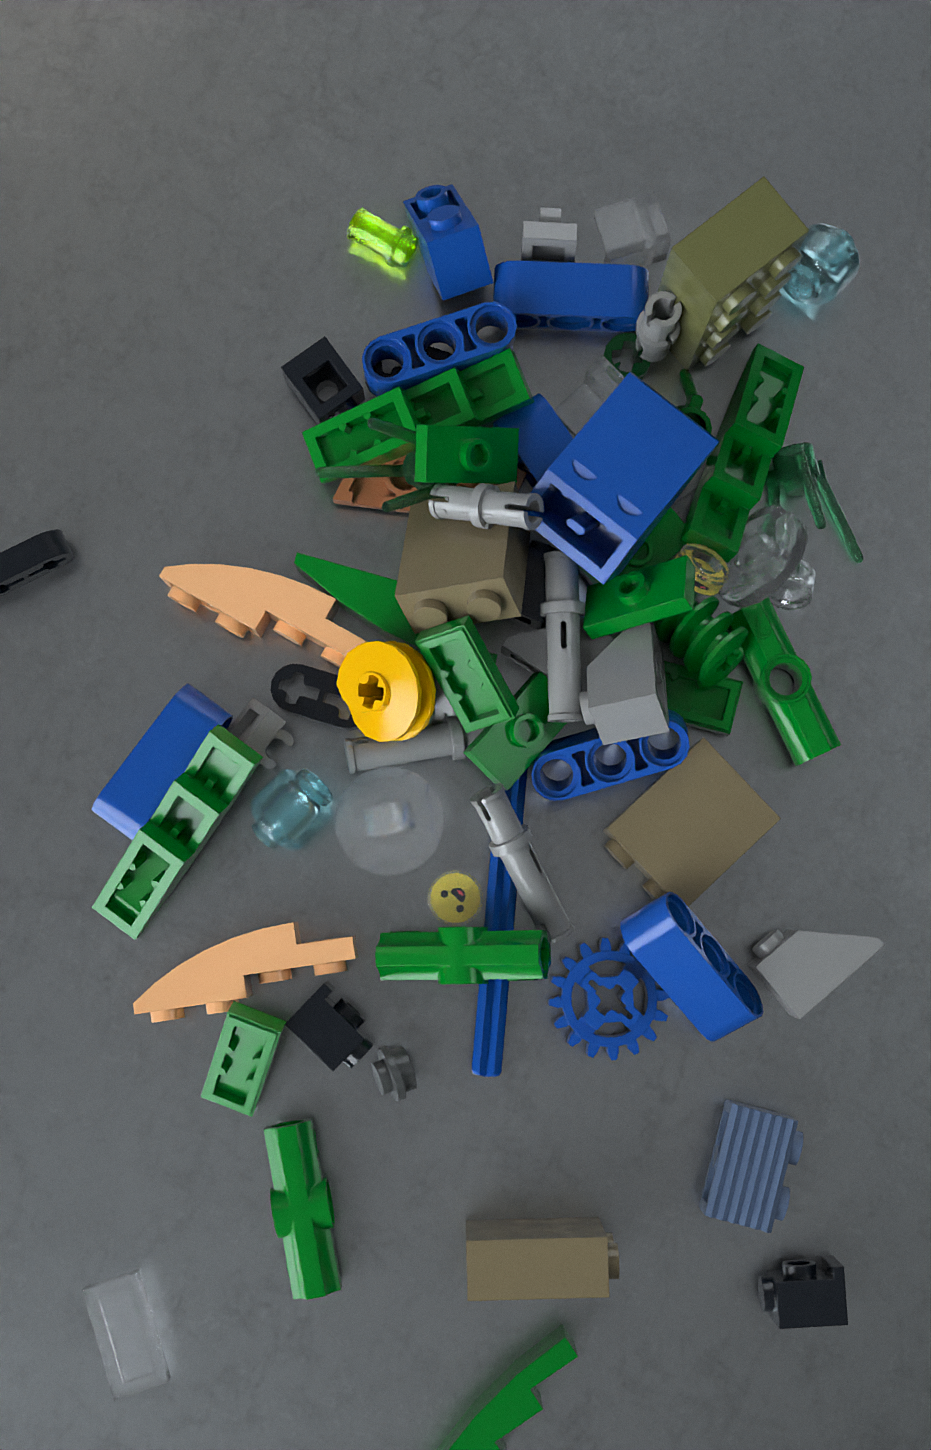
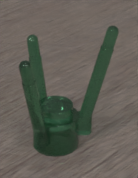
(404, 470)
(800, 474)

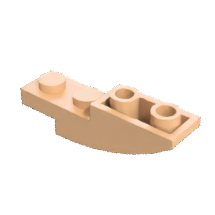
(253, 597)
(224, 970)

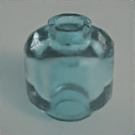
(826, 266)
(291, 809)

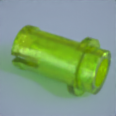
(382, 237)

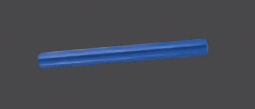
(498, 917)

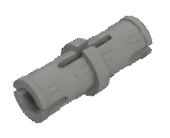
(658, 326)
(486, 506)

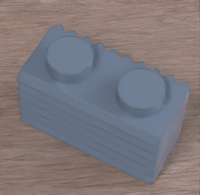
(751, 1166)

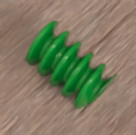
(704, 640)

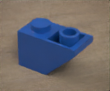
(448, 240)

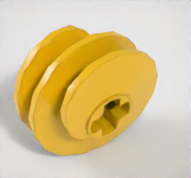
(387, 690)

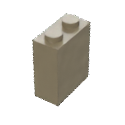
(460, 569)
(690, 825)
(539, 1259)

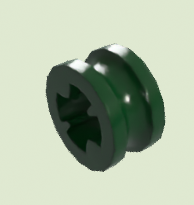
(626, 341)

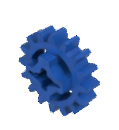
(590, 1018)

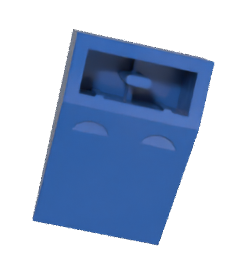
(619, 477)

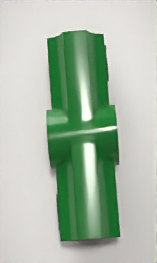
(797, 715)
(463, 955)
(302, 1209)

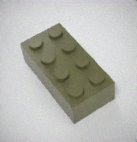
(731, 271)

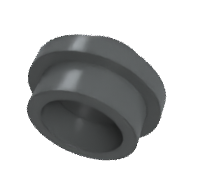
(393, 1072)

